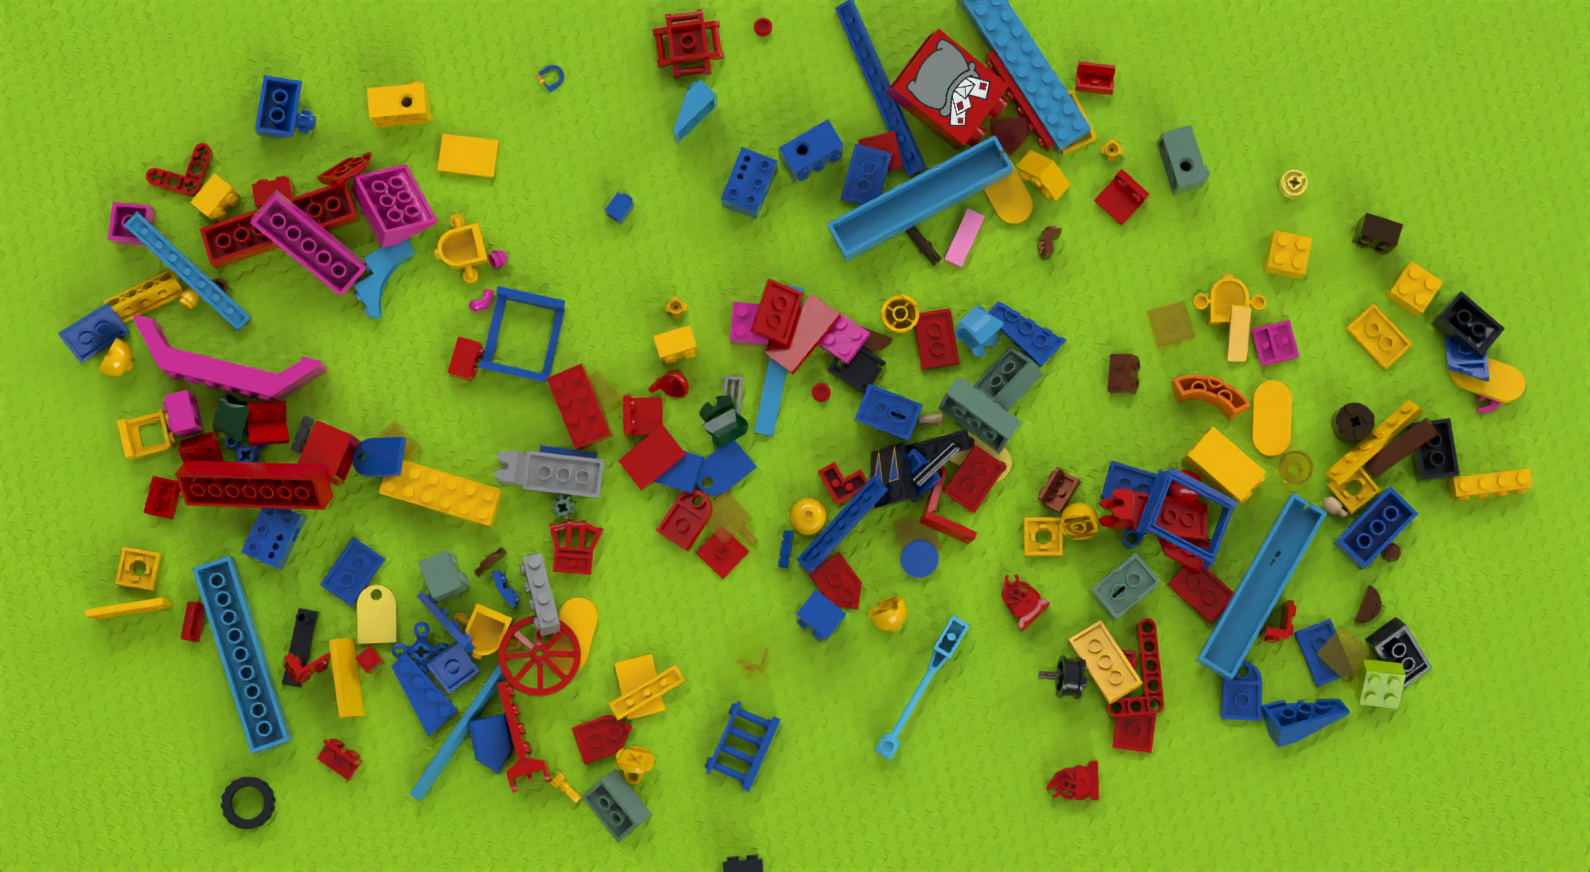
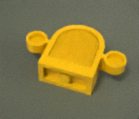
(462, 248)
(1222, 295)
(486, 630)

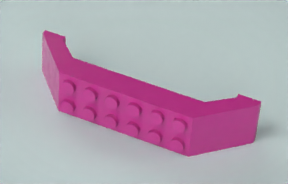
(224, 374)

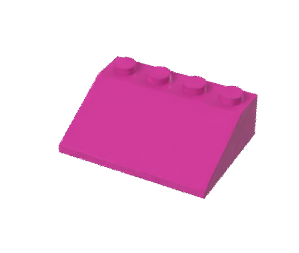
(392, 204)

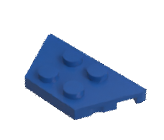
(1465, 361)

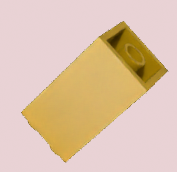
(1224, 466)

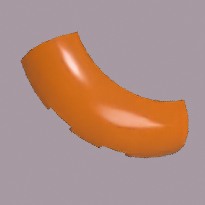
(1212, 391)

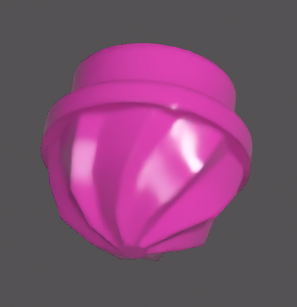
(498, 258)

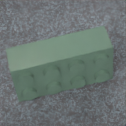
(979, 415)

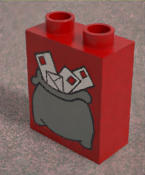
(949, 90)

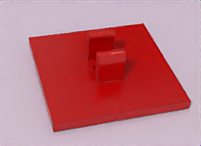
(888, 143)
(722, 557)

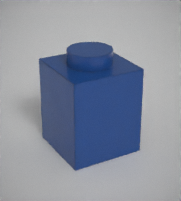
(620, 207)

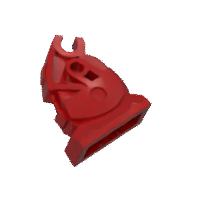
(1023, 604)
(1079, 780)

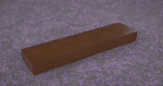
(1401, 447)

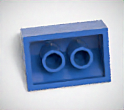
(278, 107)

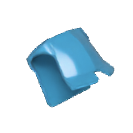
(978, 330)

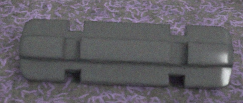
(302, 434)

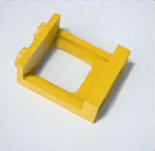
(132, 440)

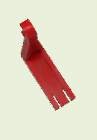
(942, 524)

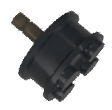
(1068, 677)

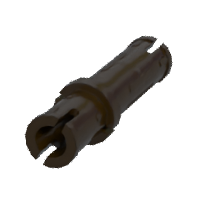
(924, 246)

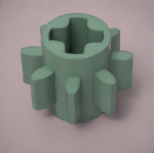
(559, 503)

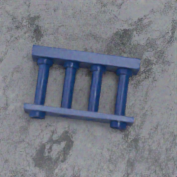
(761, 743)

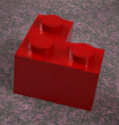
(841, 488)

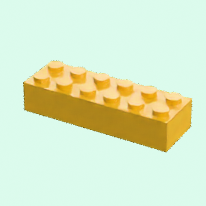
(443, 493)

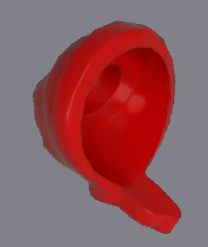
(671, 383)

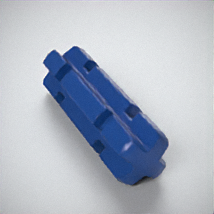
(785, 549)

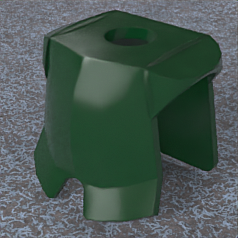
(231, 417)
(723, 421)

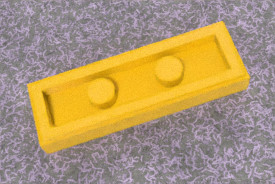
(1238, 333)

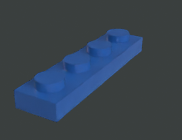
(452, 626)

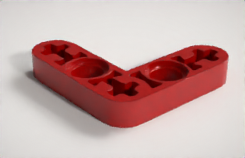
(189, 177)

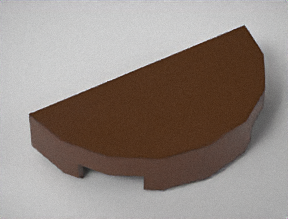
(876, 341)
(489, 562)
(1369, 606)

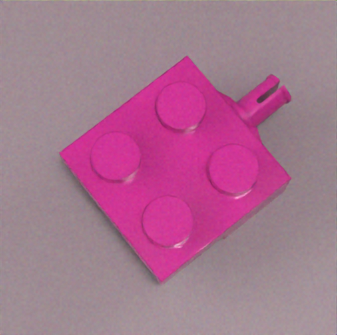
(844, 339)

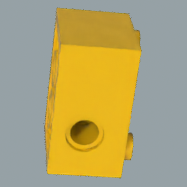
(390, 104)

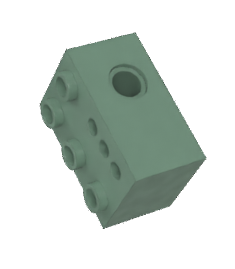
(1179, 152)
(444, 576)
(1124, 586)

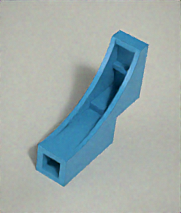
(382, 264)

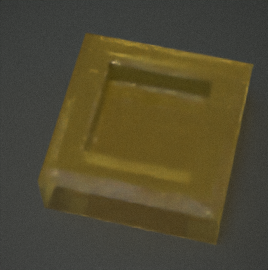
(744, 532)

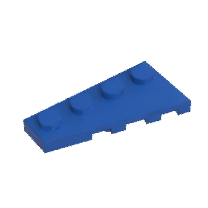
(1029, 337)
(425, 697)

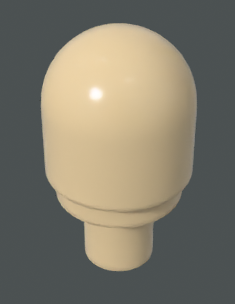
(1333, 506)

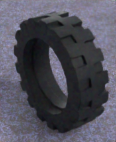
(227, 802)

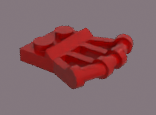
(574, 559)

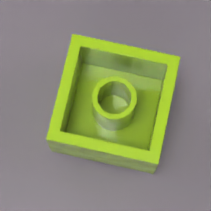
(1380, 683)

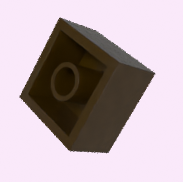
(1377, 233)

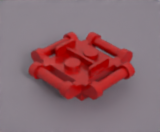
(688, 43)

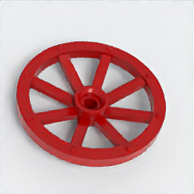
(539, 661)

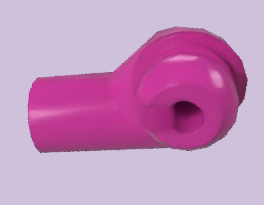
(482, 303)

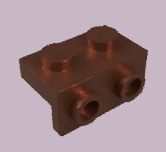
(1045, 244)
(1123, 373)
(1058, 490)

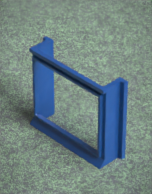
(503, 295)
(1156, 499)

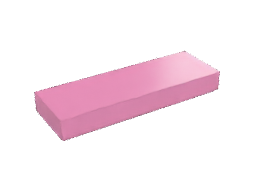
(964, 238)

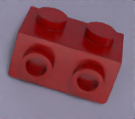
(1095, 78)
(162, 498)

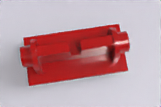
(193, 621)

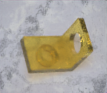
(752, 667)

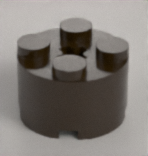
(1342, 422)

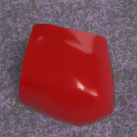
(1181, 492)

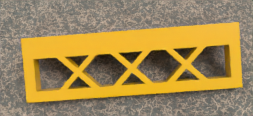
(146, 300)

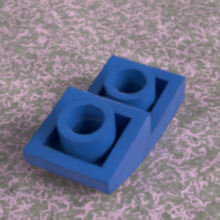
(508, 594)

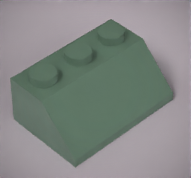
(1008, 378)
(616, 805)

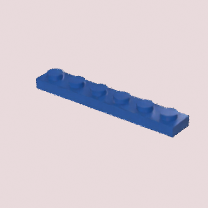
(842, 524)

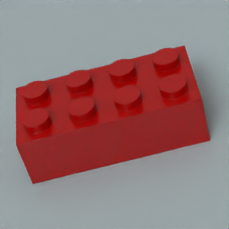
(580, 407)

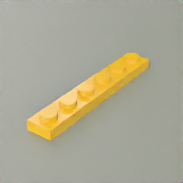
(1373, 443)

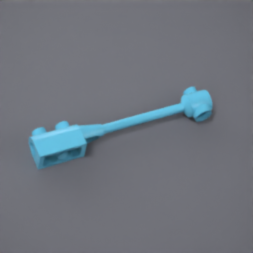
(941, 653)

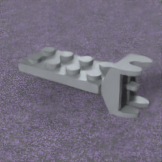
(551, 473)

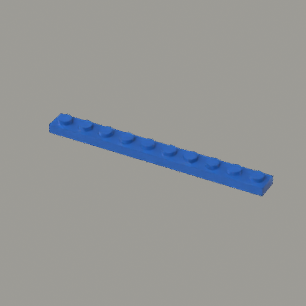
(879, 85)

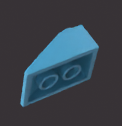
(696, 106)

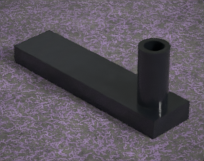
(931, 447)
(302, 640)

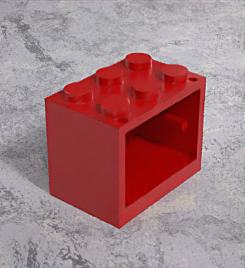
(332, 448)

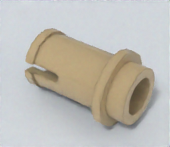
(931, 420)

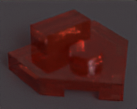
(1010, 132)

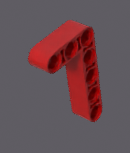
(1146, 676)

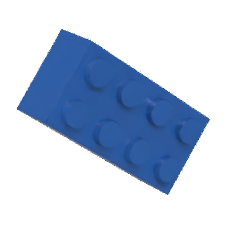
(1375, 528)

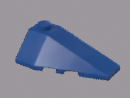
(1294, 721)

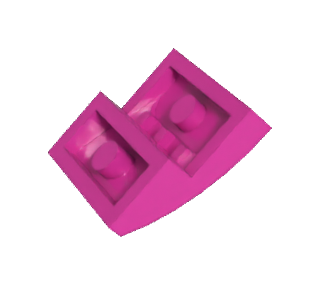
(1275, 343)

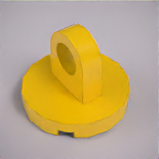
(634, 760)

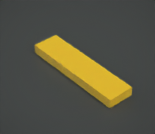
(646, 692)

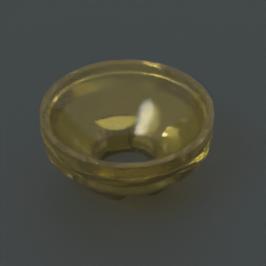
(1304, 463)

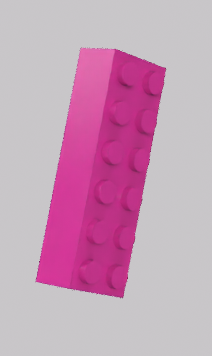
(308, 243)

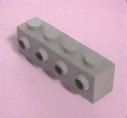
(540, 593)

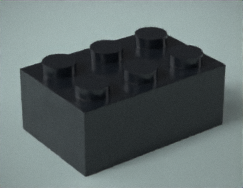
(1438, 456)

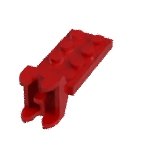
(1176, 516)
(525, 764)

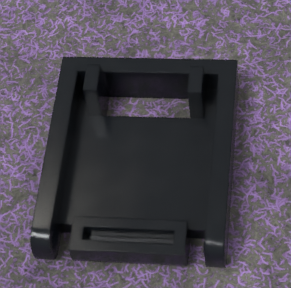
(860, 371)

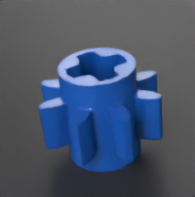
(305, 121)

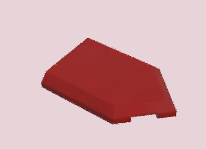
(345, 170)
(1183, 556)
(838, 582)
(601, 737)

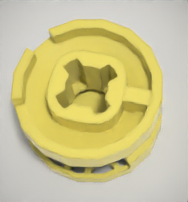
(1293, 184)

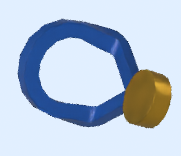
(552, 87)

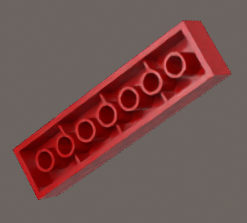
(239, 239)
(254, 485)

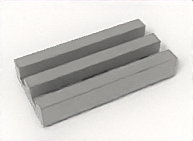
(734, 378)

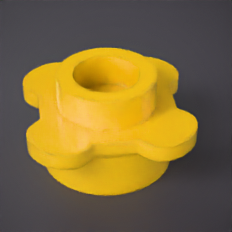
(1117, 150)
(675, 312)

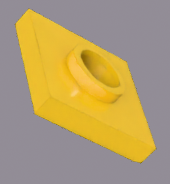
(1366, 492)
(1031, 526)
(132, 556)

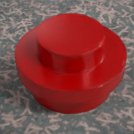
(763, 27)
(821, 392)

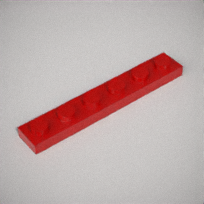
(1023, 107)

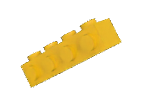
(1490, 483)

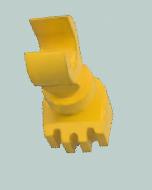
(565, 787)

